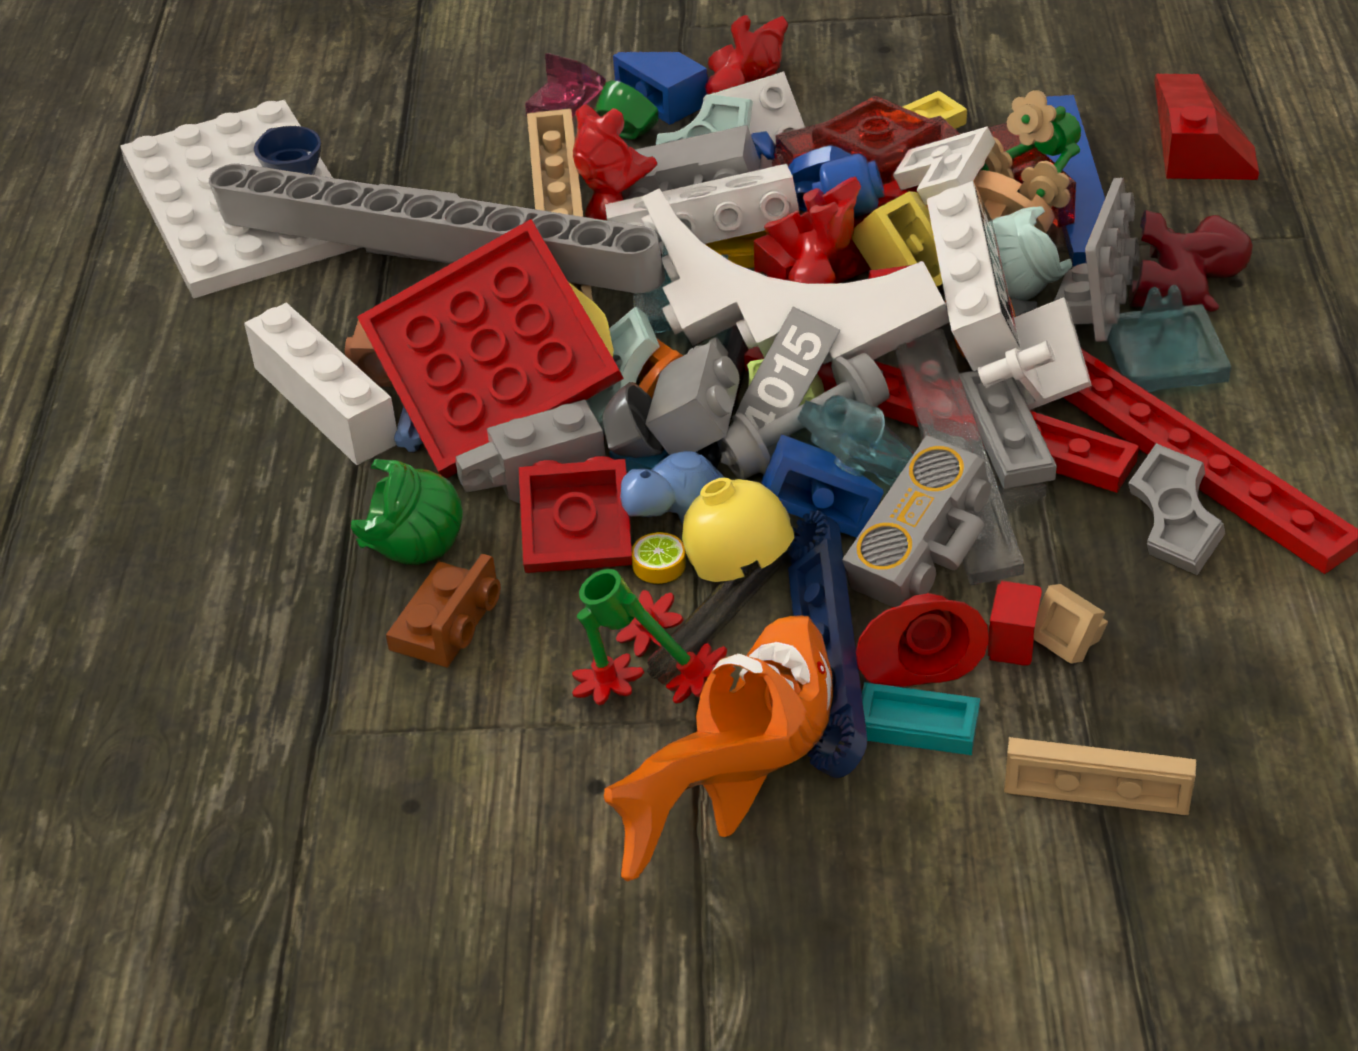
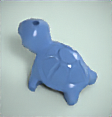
(667, 486)

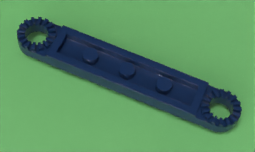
(821, 593)

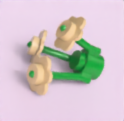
(1052, 133)

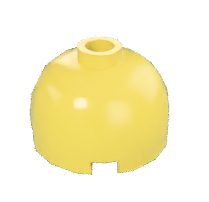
(733, 527)

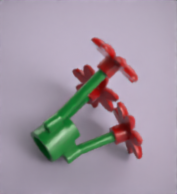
(614, 606)

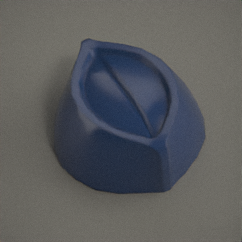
(289, 149)

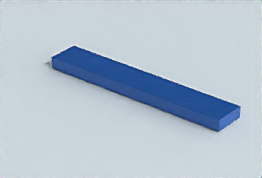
(1088, 187)

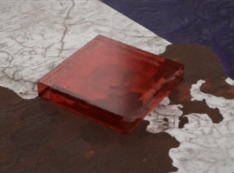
(877, 131)

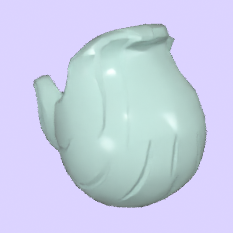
(1027, 254)

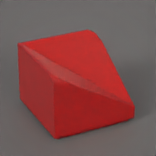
(1013, 623)

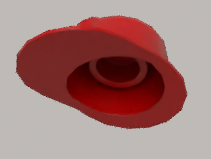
(922, 642)

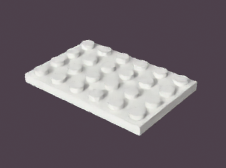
(174, 182)

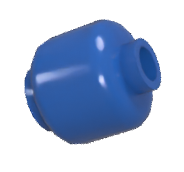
(856, 166)

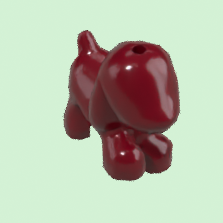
(1188, 259)

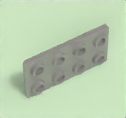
(1100, 284)

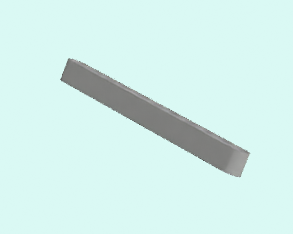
(431, 224)

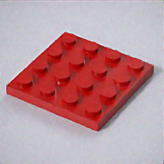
(488, 344)

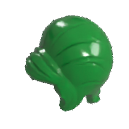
(410, 515)

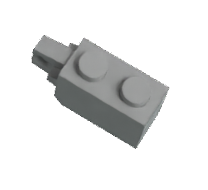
(694, 399)
(558, 434)

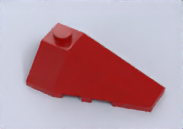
(1199, 132)

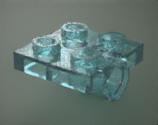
(856, 437)

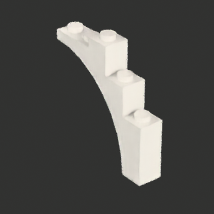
(717, 294)

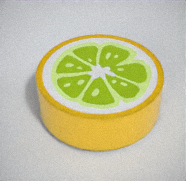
(658, 558)

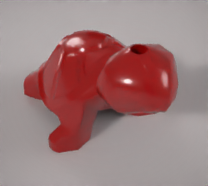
(754, 57)
(605, 159)
(818, 233)

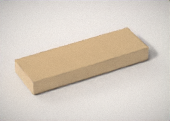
(1100, 776)

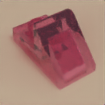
(567, 86)

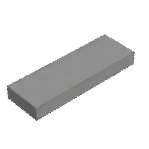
(1008, 432)

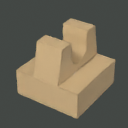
(1068, 623)

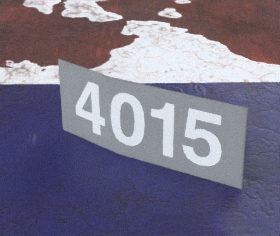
(787, 369)

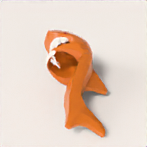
(739, 738)

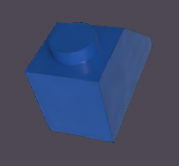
(665, 79)
(810, 481)

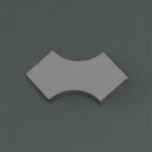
(1182, 527)

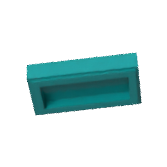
(920, 718)

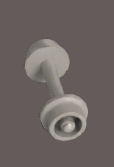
(746, 448)

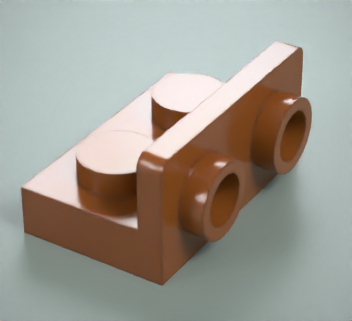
(445, 611)

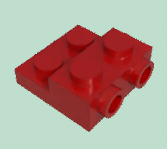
(574, 515)

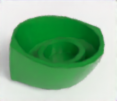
(637, 110)

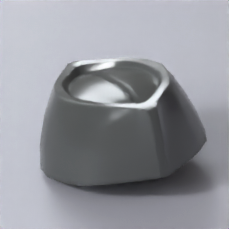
(625, 424)

